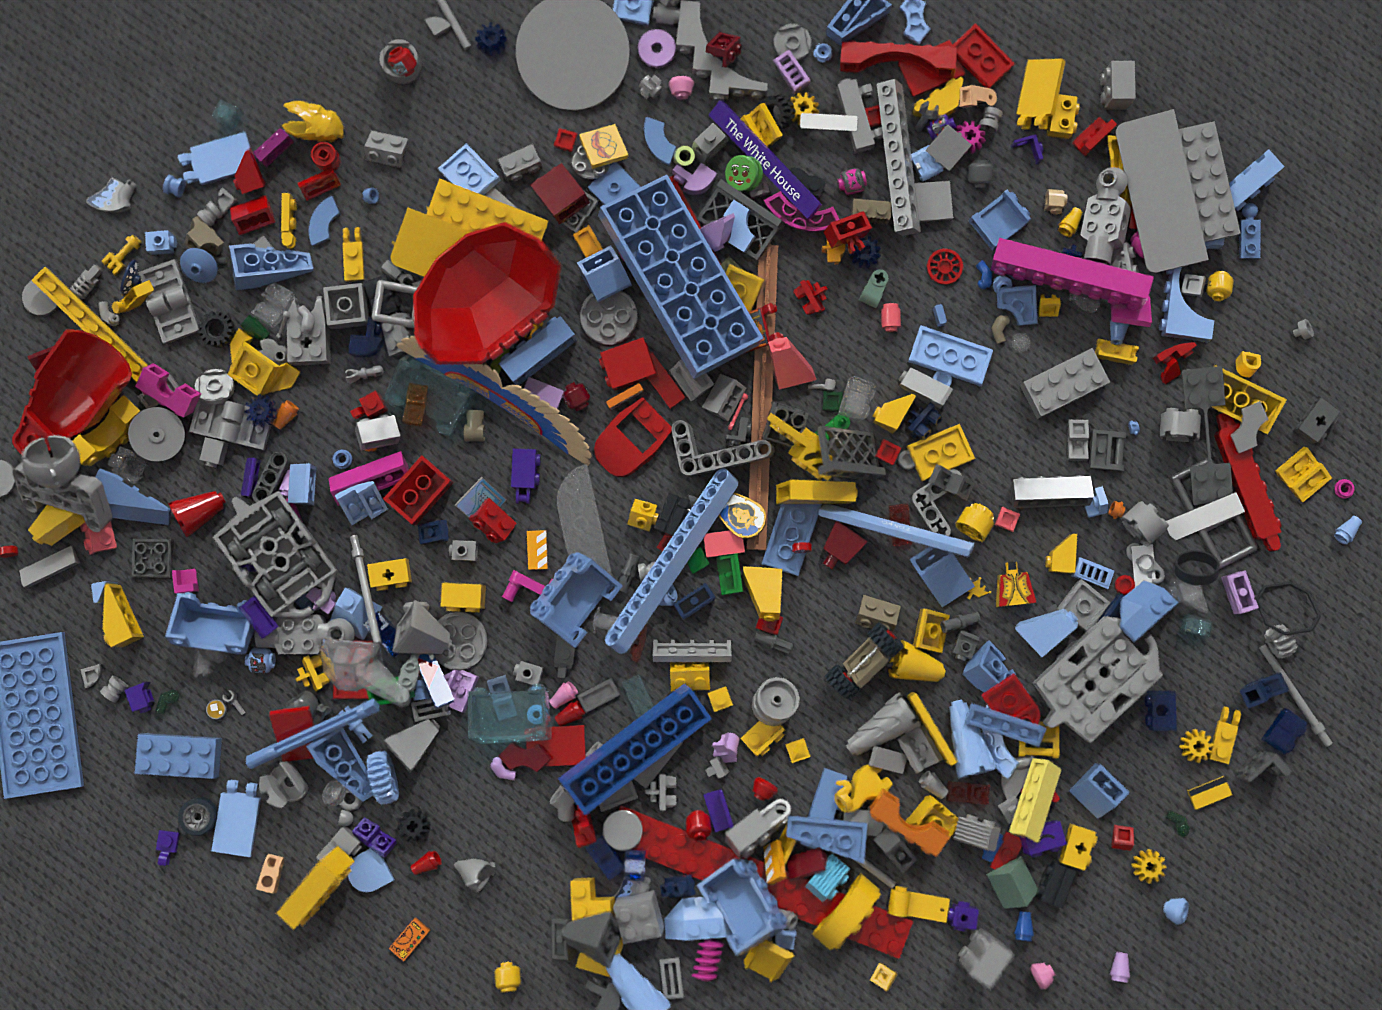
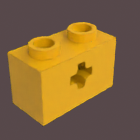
(378, 571)
(1078, 836)

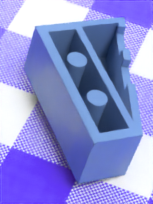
(856, 17)

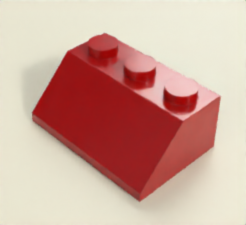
(418, 490)

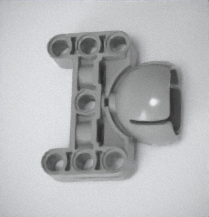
(54, 483)

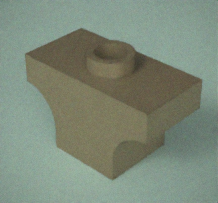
(203, 237)

